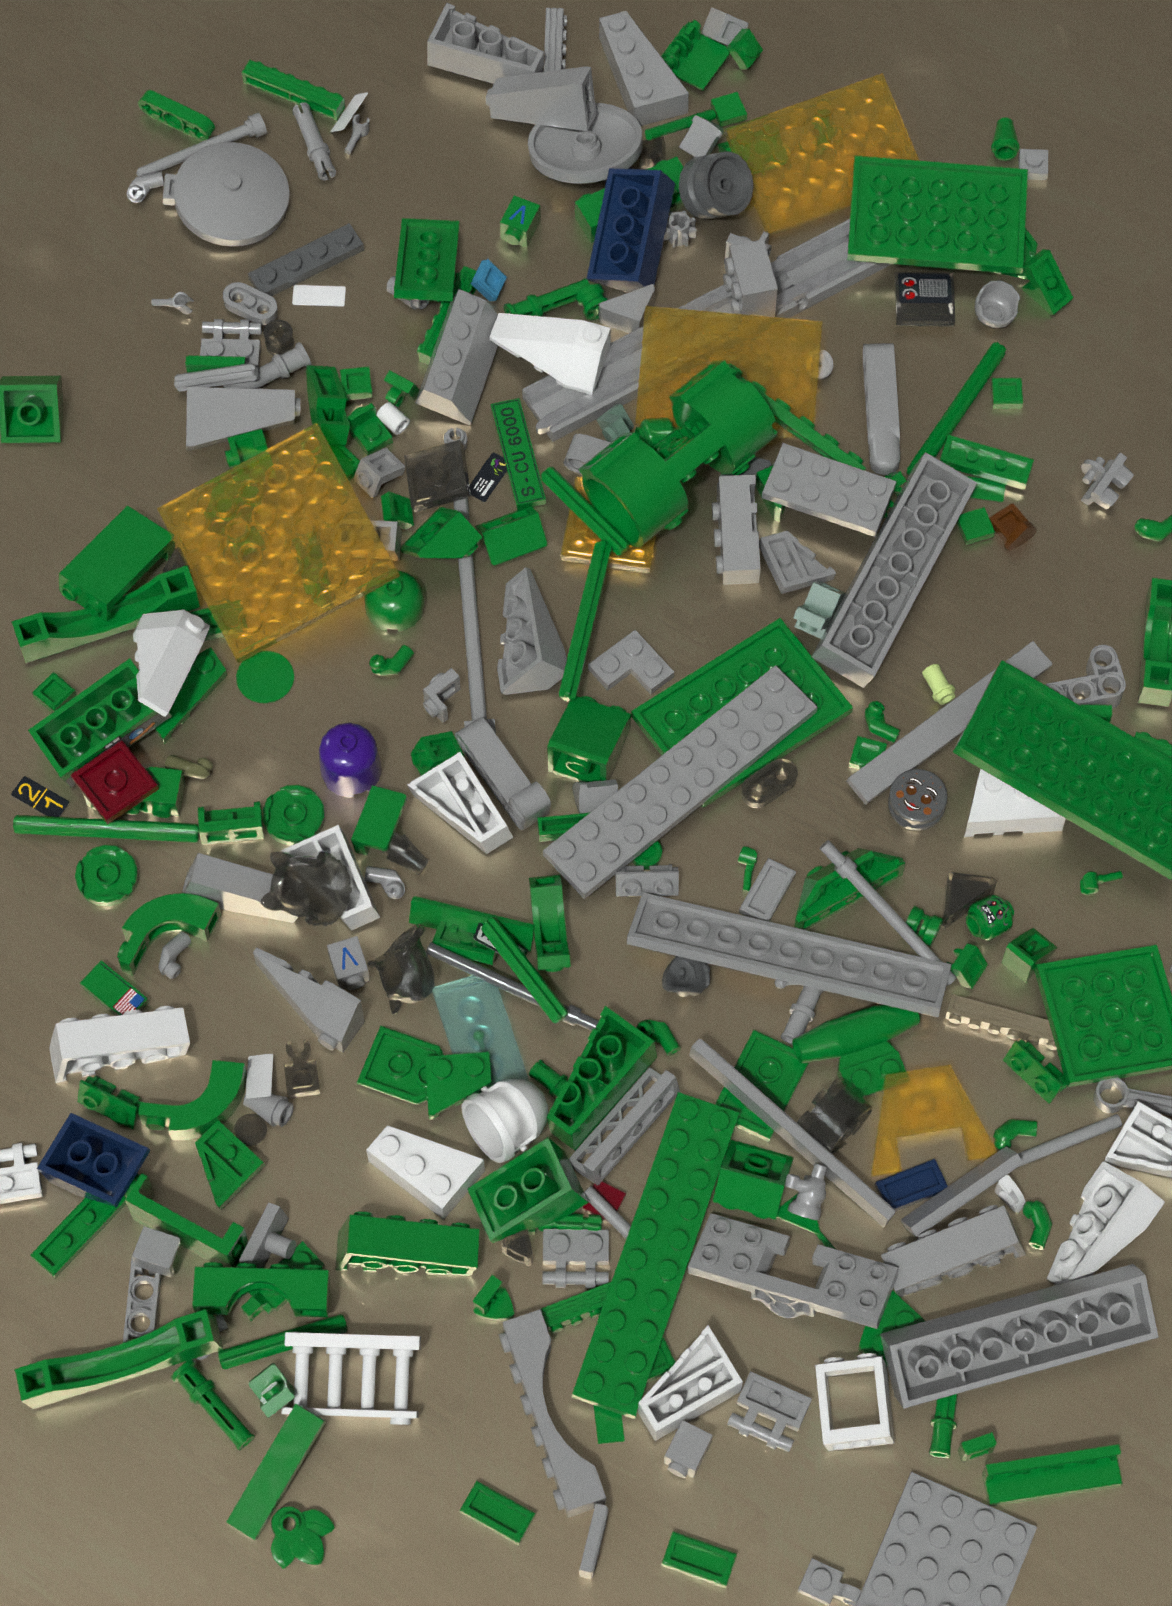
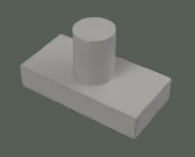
(268, 1238)

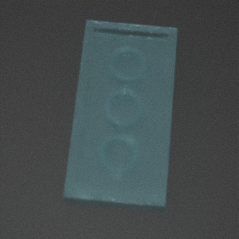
(479, 1023)

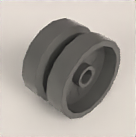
(716, 185)

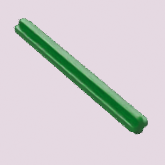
(961, 403)
(585, 621)
(98, 828)

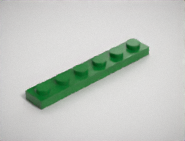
(804, 429)

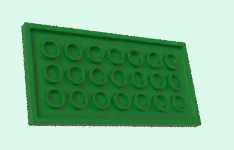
(1073, 765)

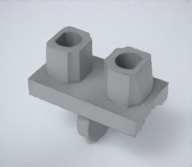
(1113, 471)

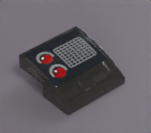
(924, 299)

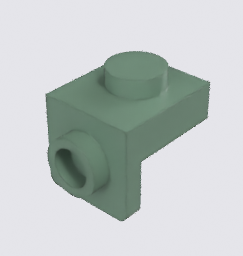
(615, 422)

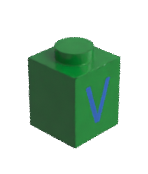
(520, 221)

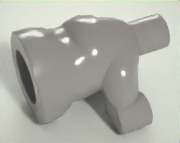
(810, 1193)

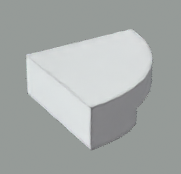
(1010, 1193)

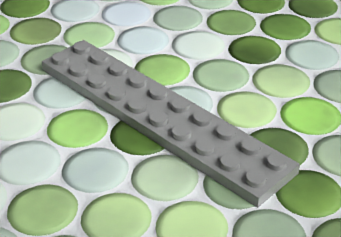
(679, 782)
(789, 954)

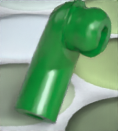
(1153, 529)
(660, 1033)

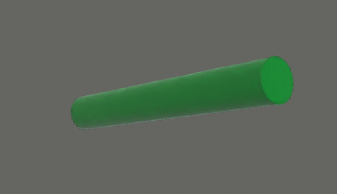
(677, 125)

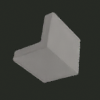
(722, 26)
(156, 1251)

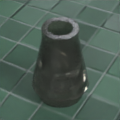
(406, 854)

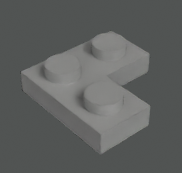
(633, 657)

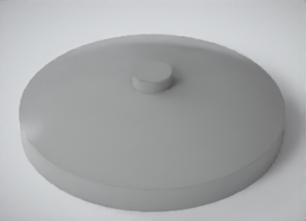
(586, 156)
(231, 194)

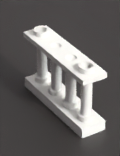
(369, 1348)

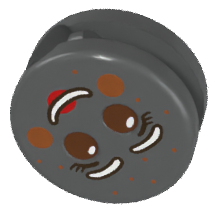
(917, 799)

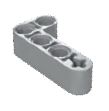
(1097, 679)
(502, 774)

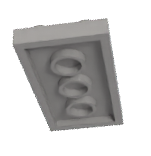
(829, 489)

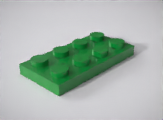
(426, 260)

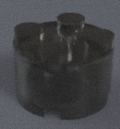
(835, 1116)

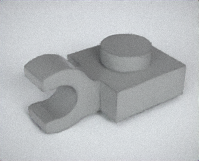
(823, 1584)

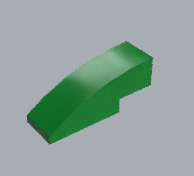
(327, 403)

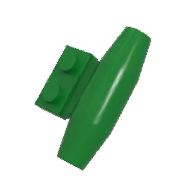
(860, 1045)

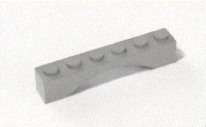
(574, 1476)

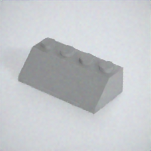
(460, 359)

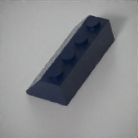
(631, 228)

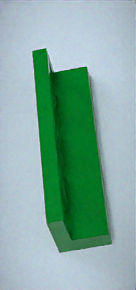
(1052, 1475)

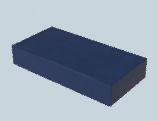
(912, 1185)

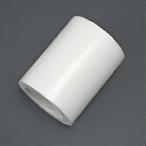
(393, 418)

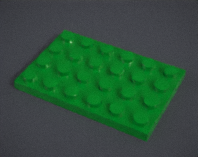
(938, 214)
(701, 694)

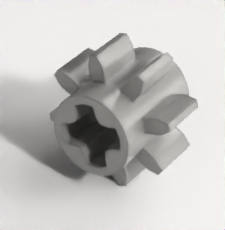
(680, 229)

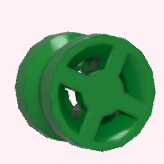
(589, 299)

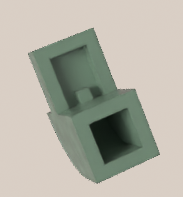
(818, 608)

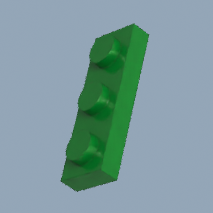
(986, 462)

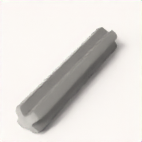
(216, 376)

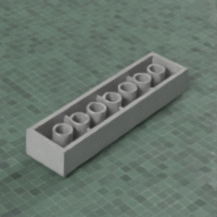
(894, 570)
(1019, 1335)

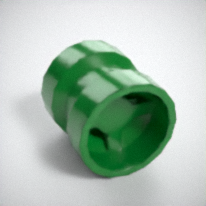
(929, 928)

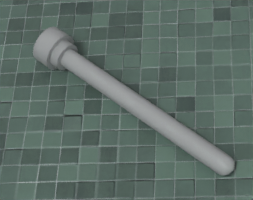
(253, 127)

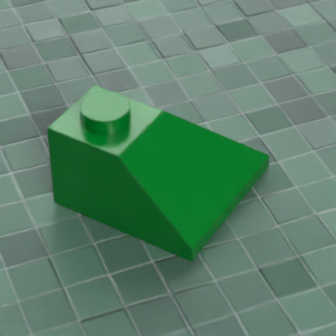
(443, 536)

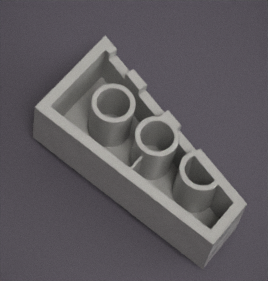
(479, 51)
(642, 76)
(954, 1250)

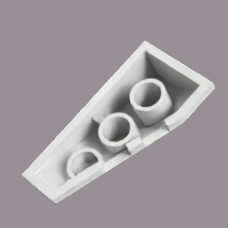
(165, 655)

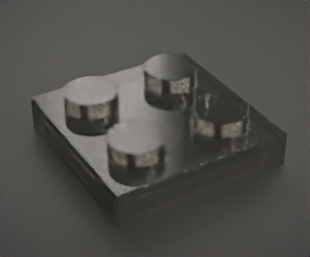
(437, 476)

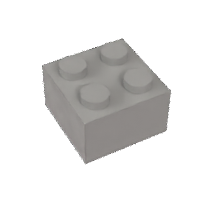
(750, 279)

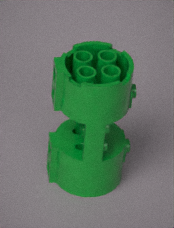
(718, 425)

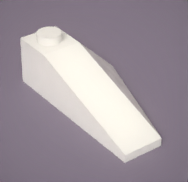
(561, 347)
(1110, 1218)

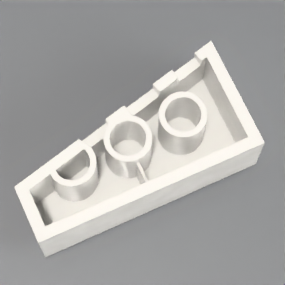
(117, 1041)

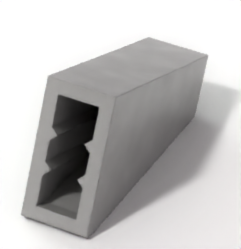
(545, 98)
(228, 412)
(231, 886)

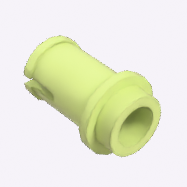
(942, 690)

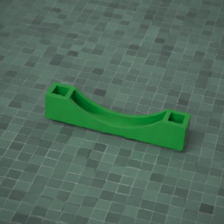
(53, 633)
(78, 1374)

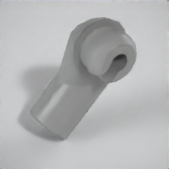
(142, 185)
(167, 963)

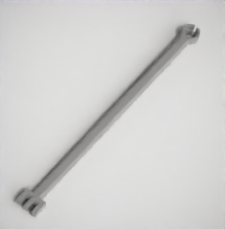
(470, 614)

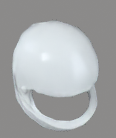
(505, 1117)

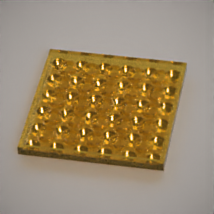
(278, 542)

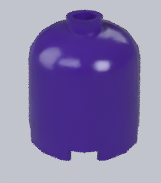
(349, 759)

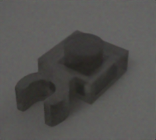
(301, 1074)

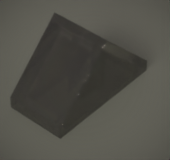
(963, 891)

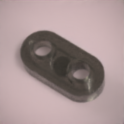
(767, 783)

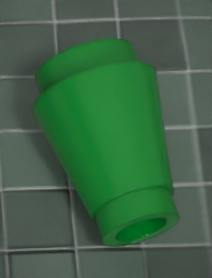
(1005, 141)

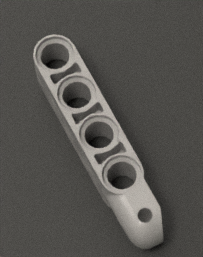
(881, 407)

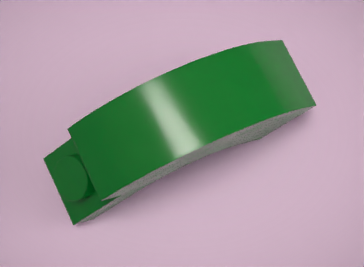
(165, 915)
(549, 923)
(216, 1103)

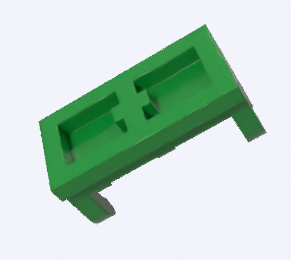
(231, 824)

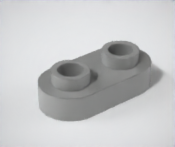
(253, 303)

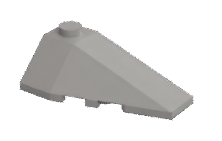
(532, 648)
(325, 1008)

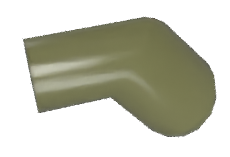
(200, 770)

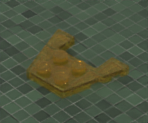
(923, 1104)

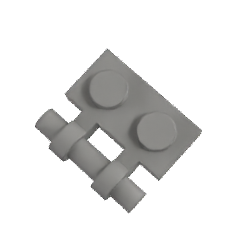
(232, 347)
(575, 1247)
(773, 1402)

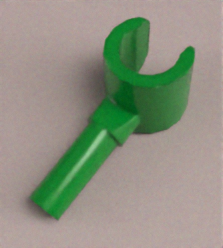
(749, 858)
(1090, 881)

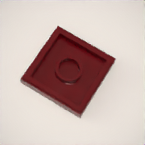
(114, 782)

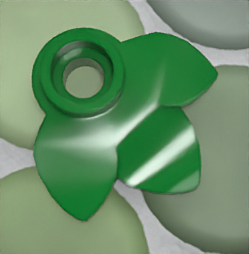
(303, 1540)

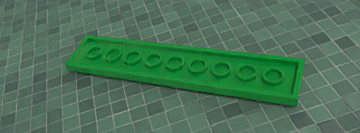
(655, 1256)

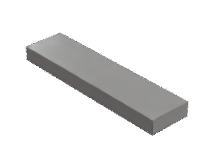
(961, 1191)

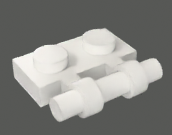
(22, 1179)

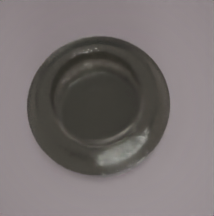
(250, 1129)

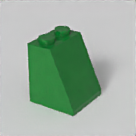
(588, 740)

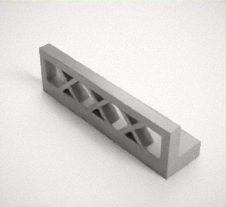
(627, 1129)

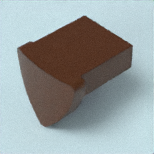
(1012, 527)

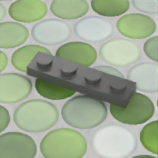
(306, 261)

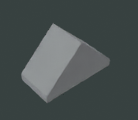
(627, 310)

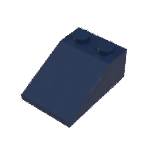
(92, 1161)

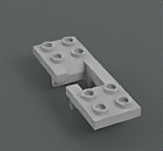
(744, 1255)

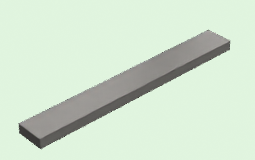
(935, 731)
(791, 1132)

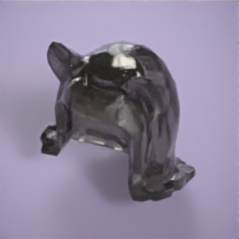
(309, 887)
(406, 969)

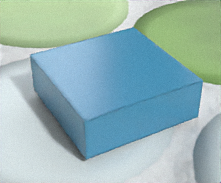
(488, 280)

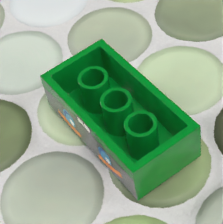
(95, 722)

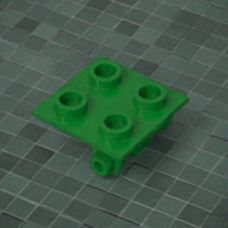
(694, 56)

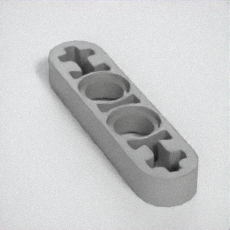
(138, 1307)

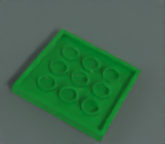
(1109, 1014)

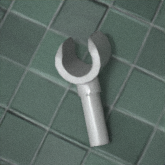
(359, 130)
(177, 301)

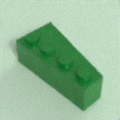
(600, 1077)
(407, 1245)

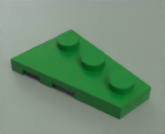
(200, 682)

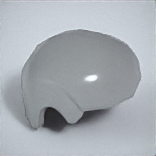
(997, 304)

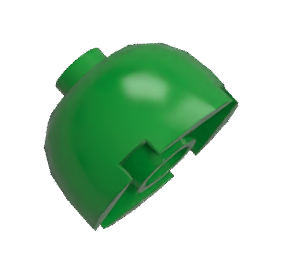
(396, 603)

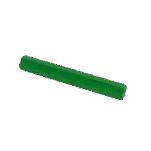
(584, 510)
(524, 970)
(275, 1343)

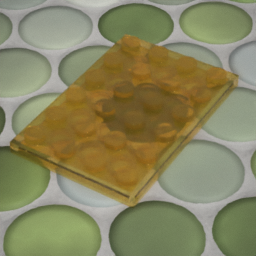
(808, 150)
(768, 350)

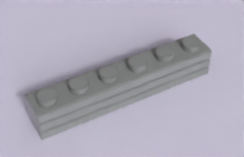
(554, 39)

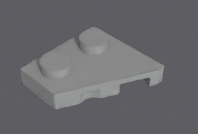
(792, 563)

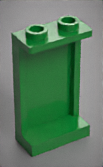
(114, 562)
(192, 1236)

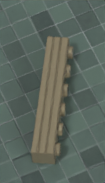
(1000, 1020)

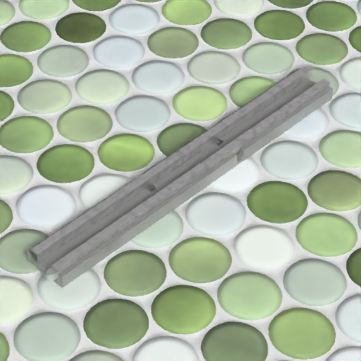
(802, 278)

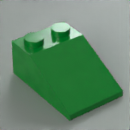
(528, 1192)

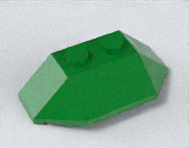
(828, 892)

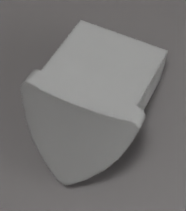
(701, 137)
(592, 794)

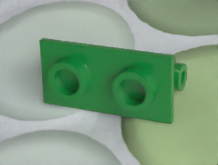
(1026, 1062)
(98, 1096)

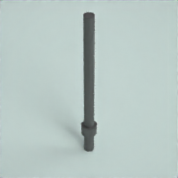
(574, 1015)

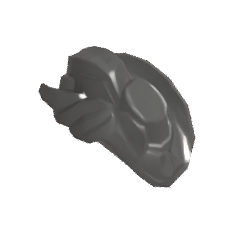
(686, 977)

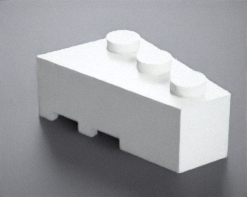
(1003, 809)
(425, 1169)

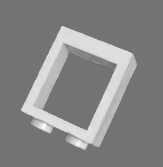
(855, 1436)

